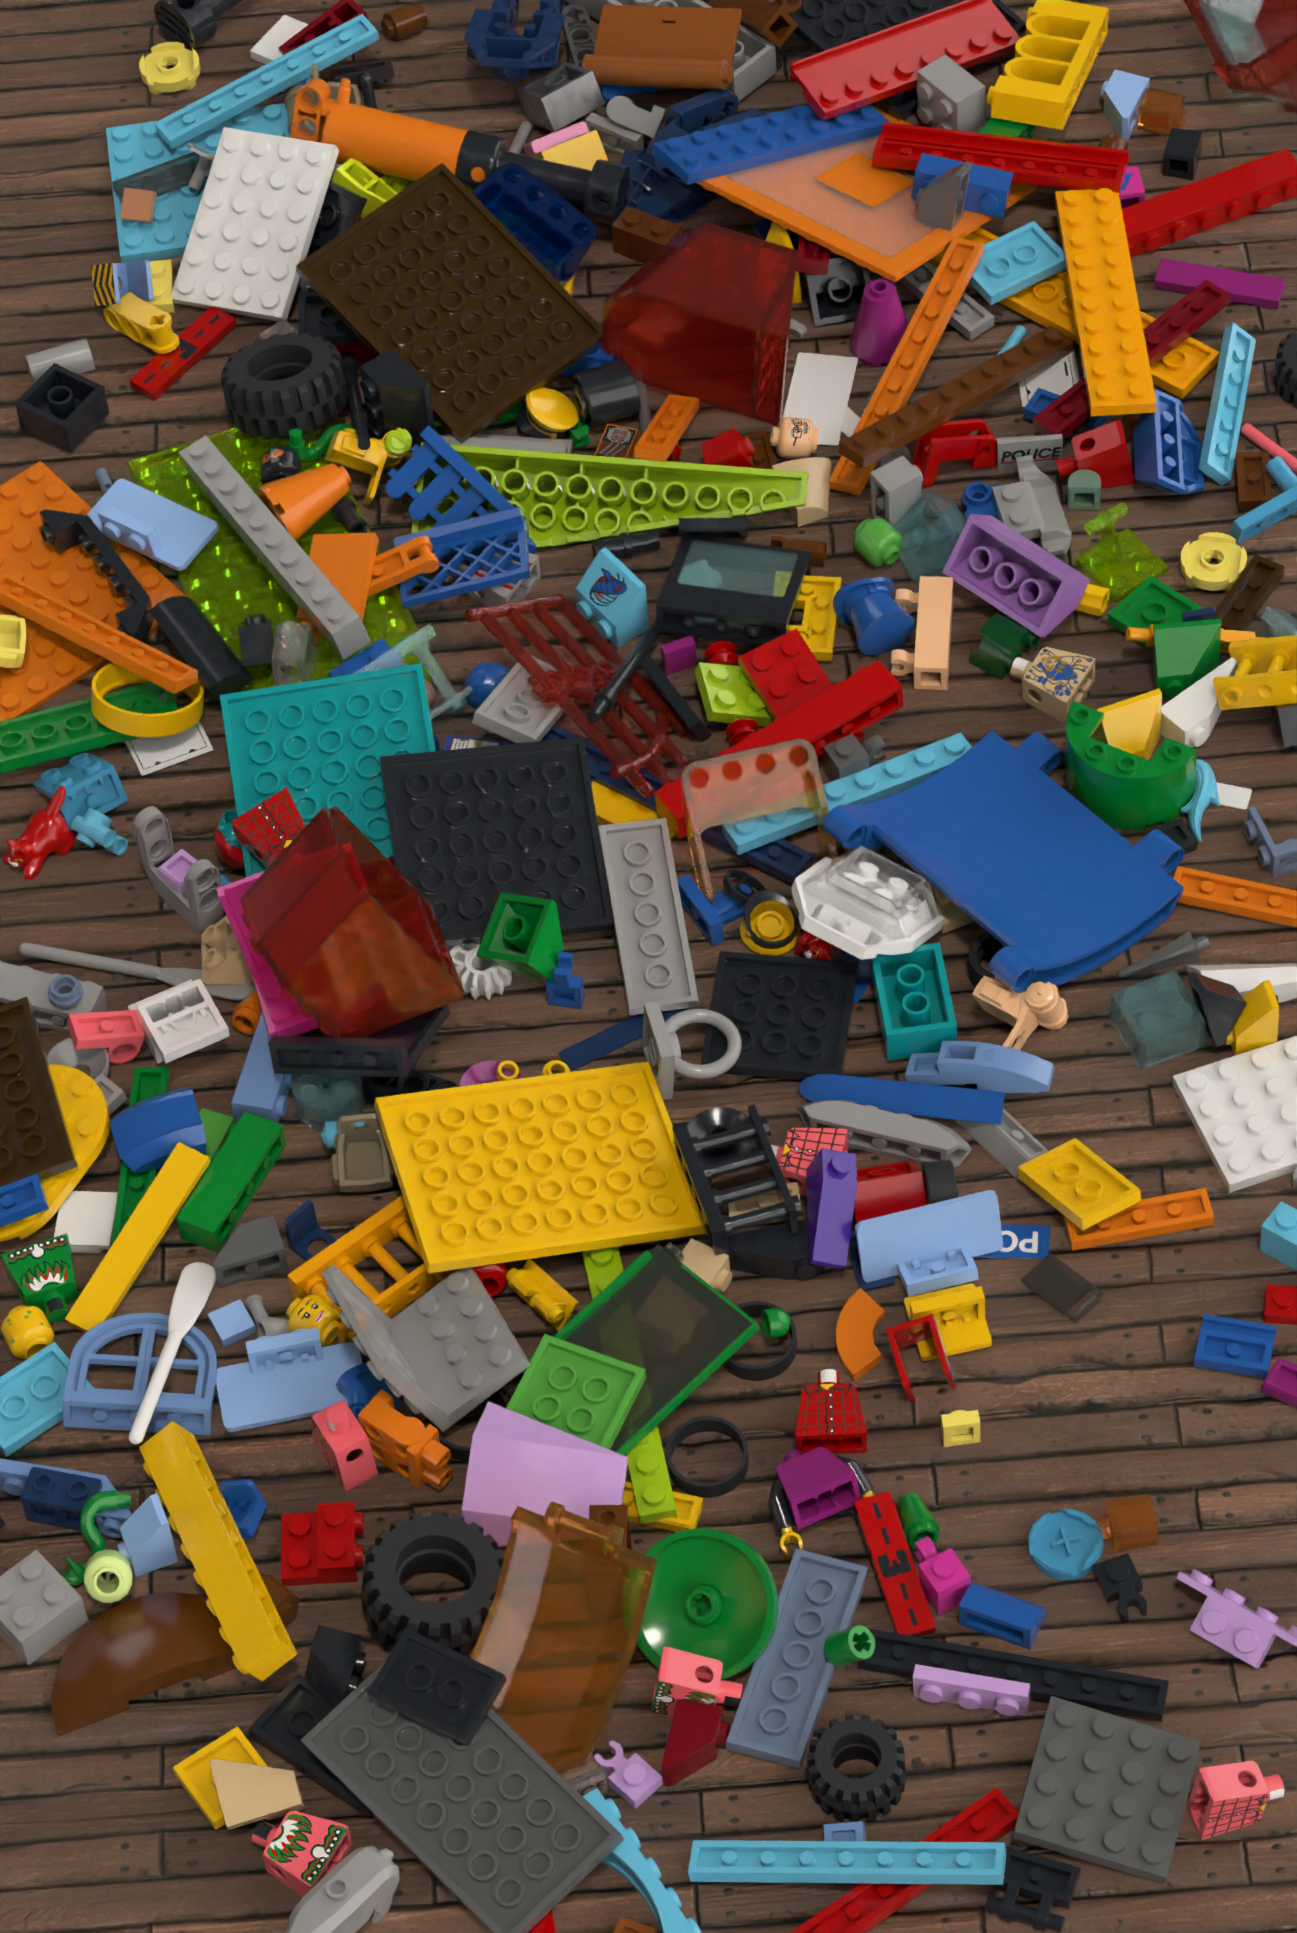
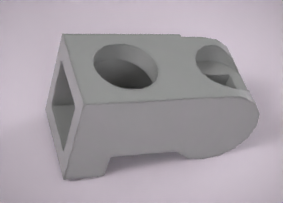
(623, 111)

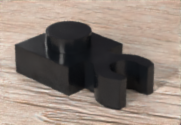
(1122, 1583)

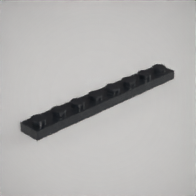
(1079, 1684)

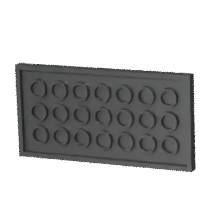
(475, 1815)

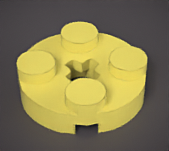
(159, 78)
(1207, 576)

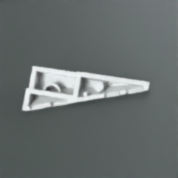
(1248, 976)

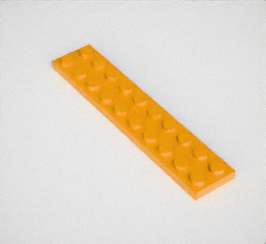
(1105, 303)
(1051, 305)

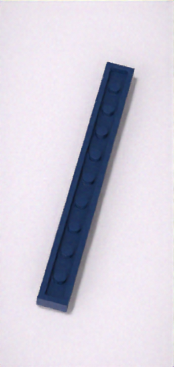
(776, 858)

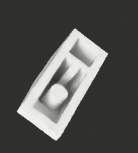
(1194, 711)

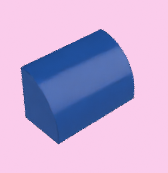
(1001, 1615)

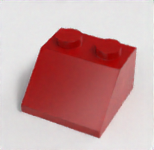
(888, 1190)

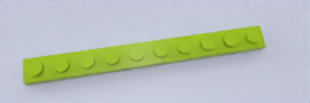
(647, 1459)

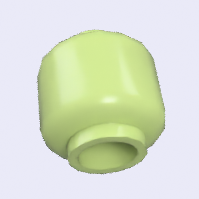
(107, 1588)

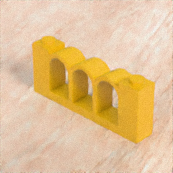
(1050, 63)

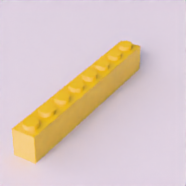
(217, 1552)

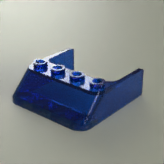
(538, 219)

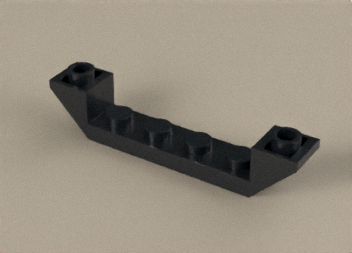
(69, 530)

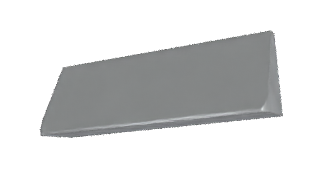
(1006, 1142)

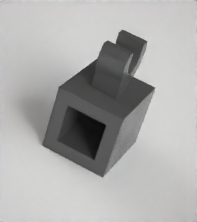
(849, 756)

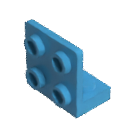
(87, 783)

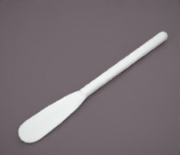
(187, 1303)

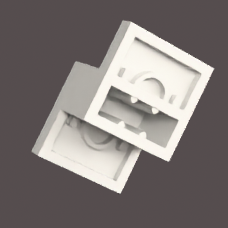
(180, 1021)

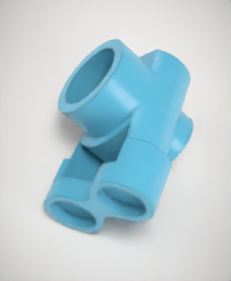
(95, 829)

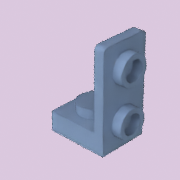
(1278, 858)

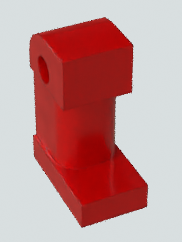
(953, 443)

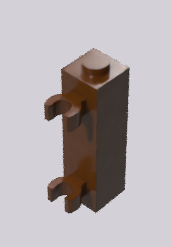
(764, 17)

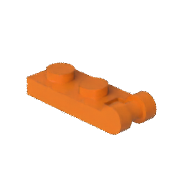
(395, 564)

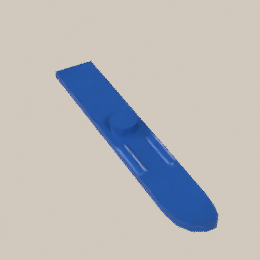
(908, 1097)

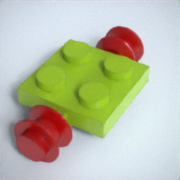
(729, 694)

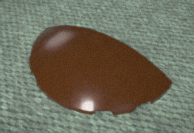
(135, 1653)

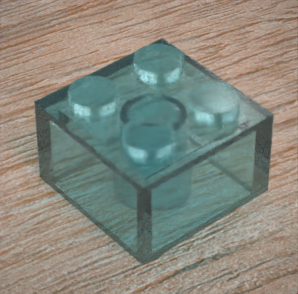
(1157, 1019)

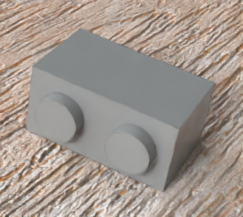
(895, 489)

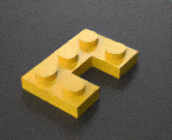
(819, 616)

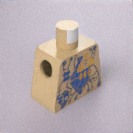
(1055, 680)

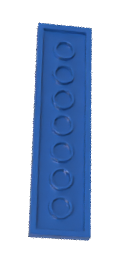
(763, 141)

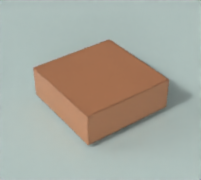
(138, 205)

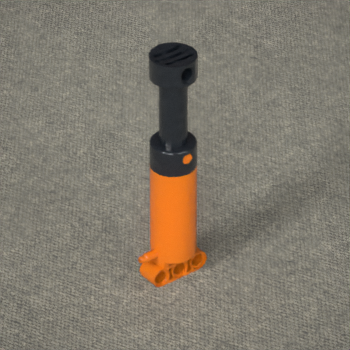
(414, 146)

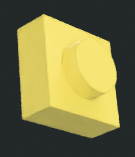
(960, 1428)

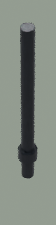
(607, 696)

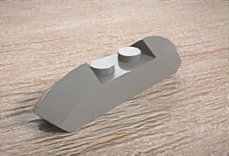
(887, 1132)

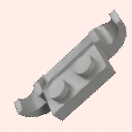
(1033, 508)

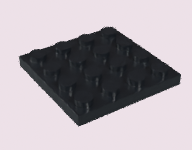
(787, 1012)

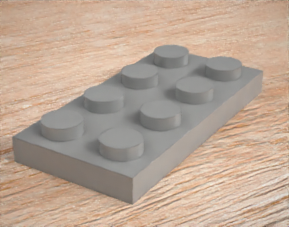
(515, 710)

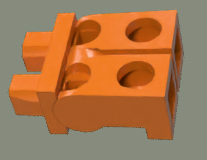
(405, 1443)

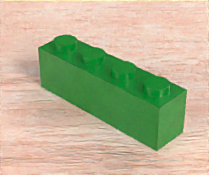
(230, 1181)

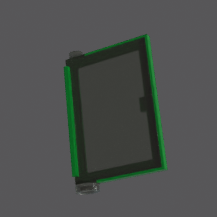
(662, 1322)

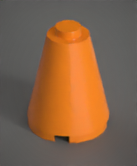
(305, 497)

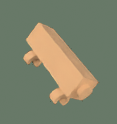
(933, 633)

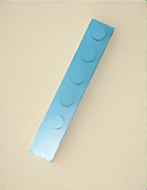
(1227, 404)

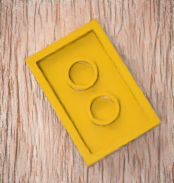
(1079, 1184)

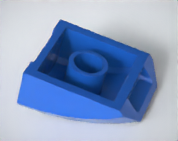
(154, 1126)

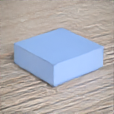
(232, 1323)

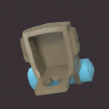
(361, 1154)

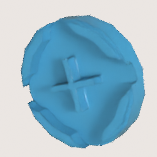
(1065, 1544)

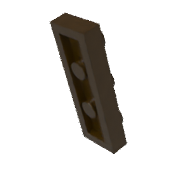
(1249, 593)

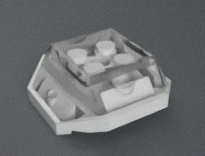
(866, 905)

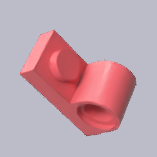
(114, 1030)

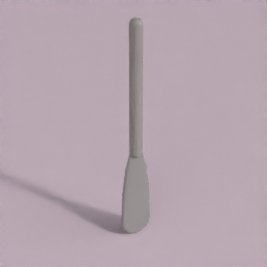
(172, 976)

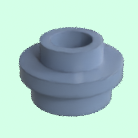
(68, 985)

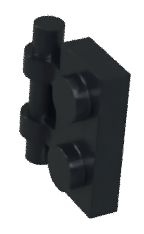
(1037, 1879)

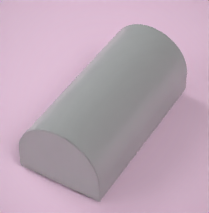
(73, 356)

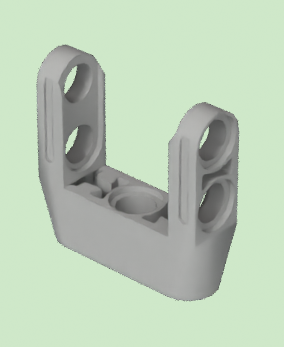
(200, 901)

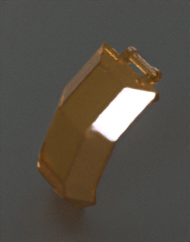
(563, 1629)

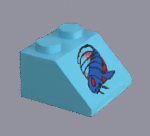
(613, 599)

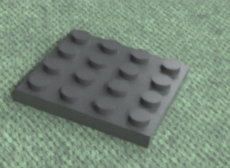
(1107, 1790)

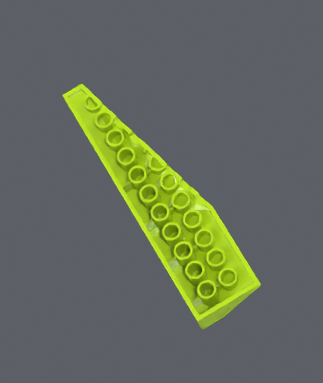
(602, 496)

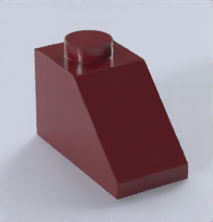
(693, 1739)

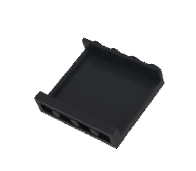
(380, 1054)

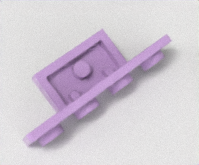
(1233, 1625)

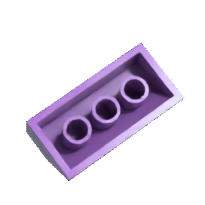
(1014, 574)

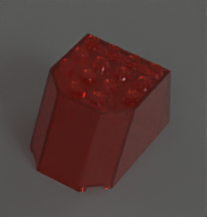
(709, 320)
(348, 932)

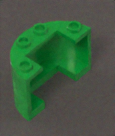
(1122, 786)

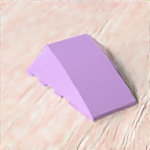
(530, 1466)

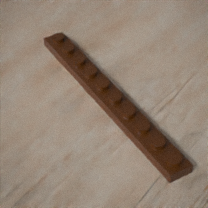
(955, 397)

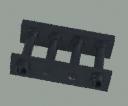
(710, 1200)

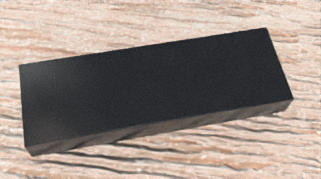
(675, 699)

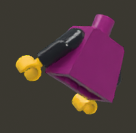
(813, 1488)

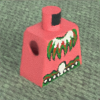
(690, 1679)
(302, 1849)

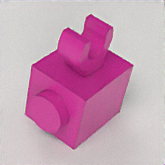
(941, 1576)

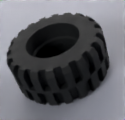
(284, 385)
(431, 1545)

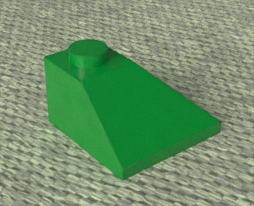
(1184, 654)
(523, 936)

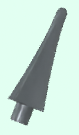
(1178, 952)

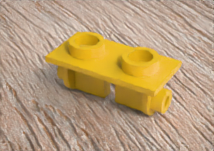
(542, 1293)

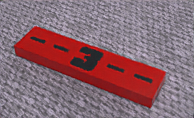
(194, 344)
(894, 1565)

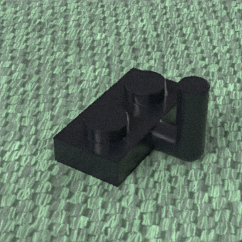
(367, 75)

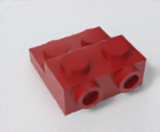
(322, 1545)

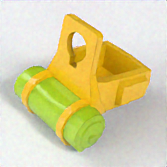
(381, 454)

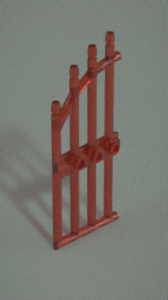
(585, 683)

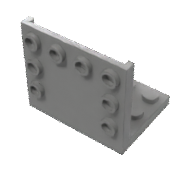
(440, 1350)

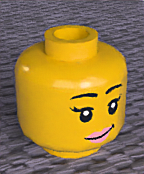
(314, 1313)

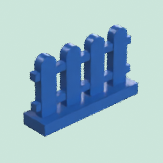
(445, 482)

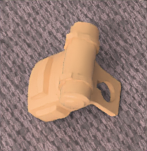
(1023, 1010)

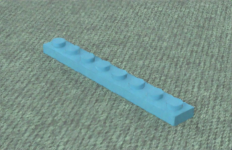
(266, 81)
(859, 788)
(847, 1862)

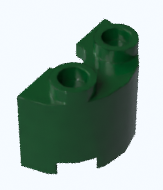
(1001, 645)

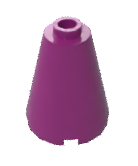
(878, 324)

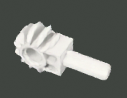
(476, 974)

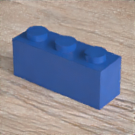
(987, 187)

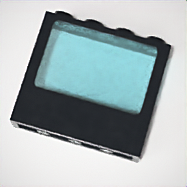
(731, 590)

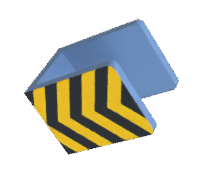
(133, 278)

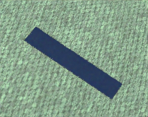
(607, 1040)

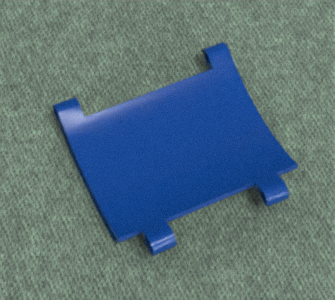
(1023, 860)

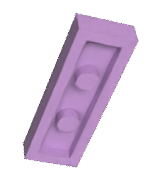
(971, 1690)

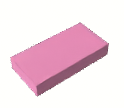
(555, 138)

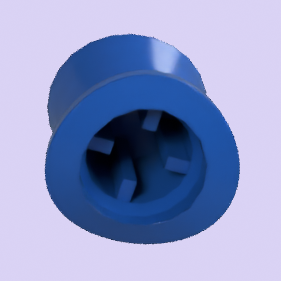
(874, 615)

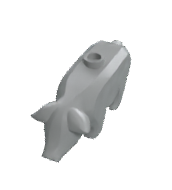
(348, 1895)

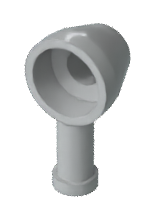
(264, 1324)

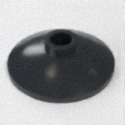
(716, 1121)

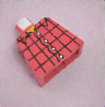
(801, 1149)
(336, 1435)
(1230, 1797)

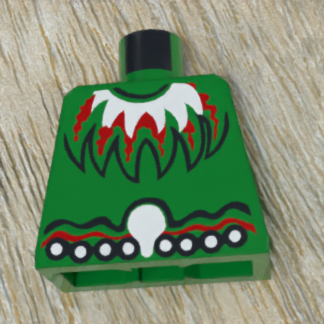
(44, 1276)

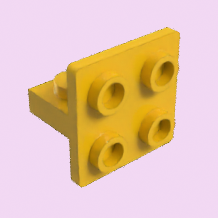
(958, 1315)

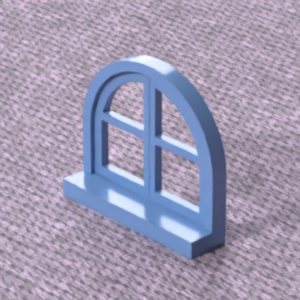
(118, 1408)

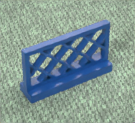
(459, 541)

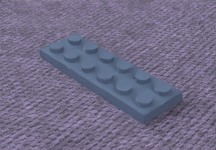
(793, 1671)

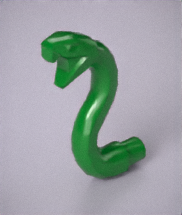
(298, 444)
(100, 1501)

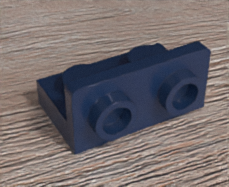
(57, 1497)

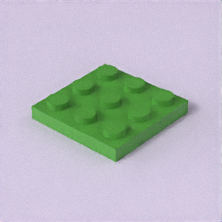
(577, 1391)

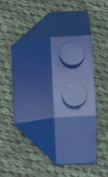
(1167, 449)

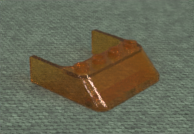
(751, 786)

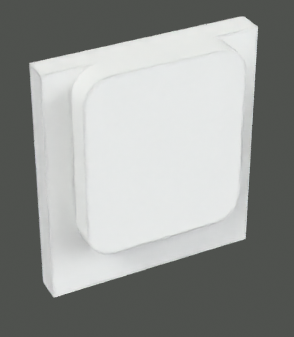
(87, 1220)

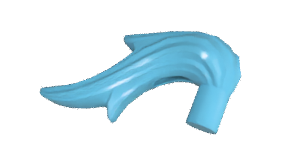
(1204, 794)

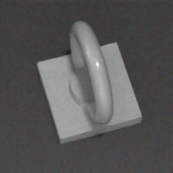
(663, 1047)

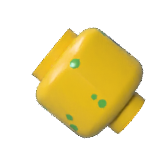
(26, 1331)

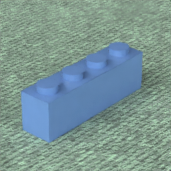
(258, 1087)

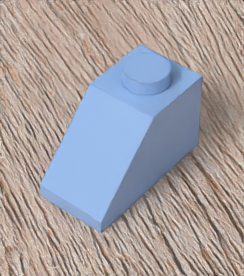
(1122, 100)
(148, 1538)

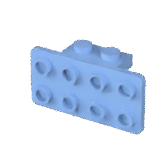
(152, 524)
(931, 1243)
(283, 1380)

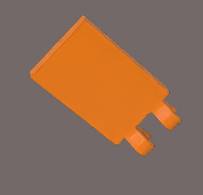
(347, 564)

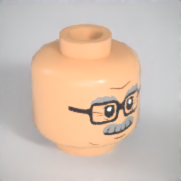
(794, 438)

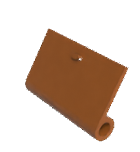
(665, 47)

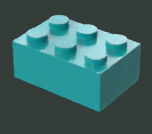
(913, 1001)

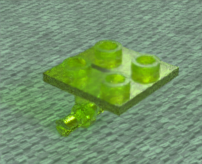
(1120, 559)

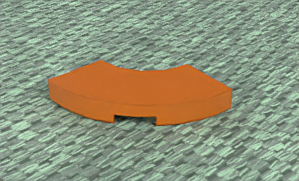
(856, 1333)

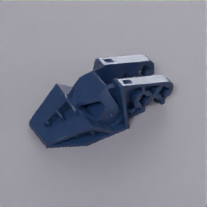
(496, 43)
(657, 188)

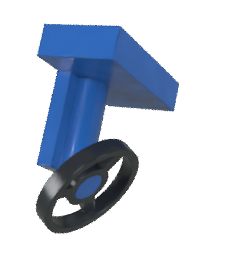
(723, 909)

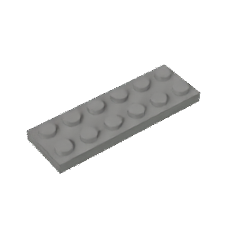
(648, 915)

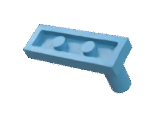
(1274, 509)

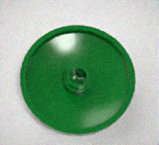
(709, 1600)

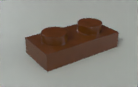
(1252, 479)

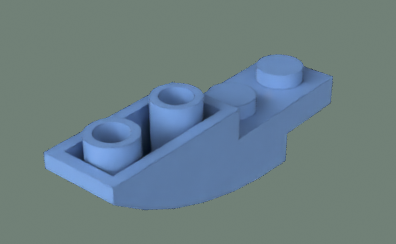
(983, 1064)

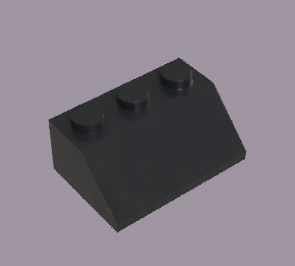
(395, 397)

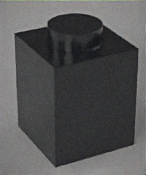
(1182, 153)

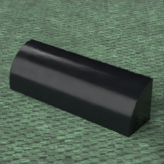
(201, 645)

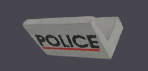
(1043, 448)

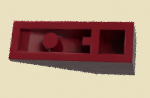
(332, 18)

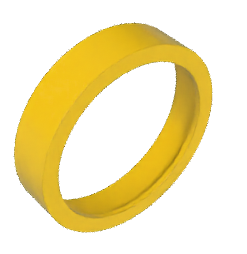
(141, 724)

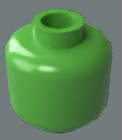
(877, 542)

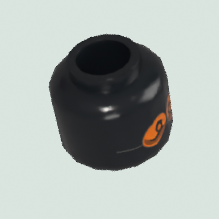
(279, 463)

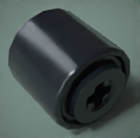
(605, 393)

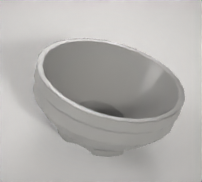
(93, 1060)

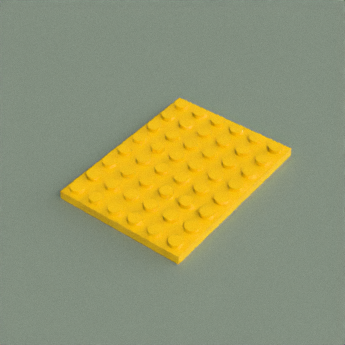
(538, 1166)

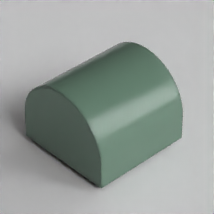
(1084, 490)

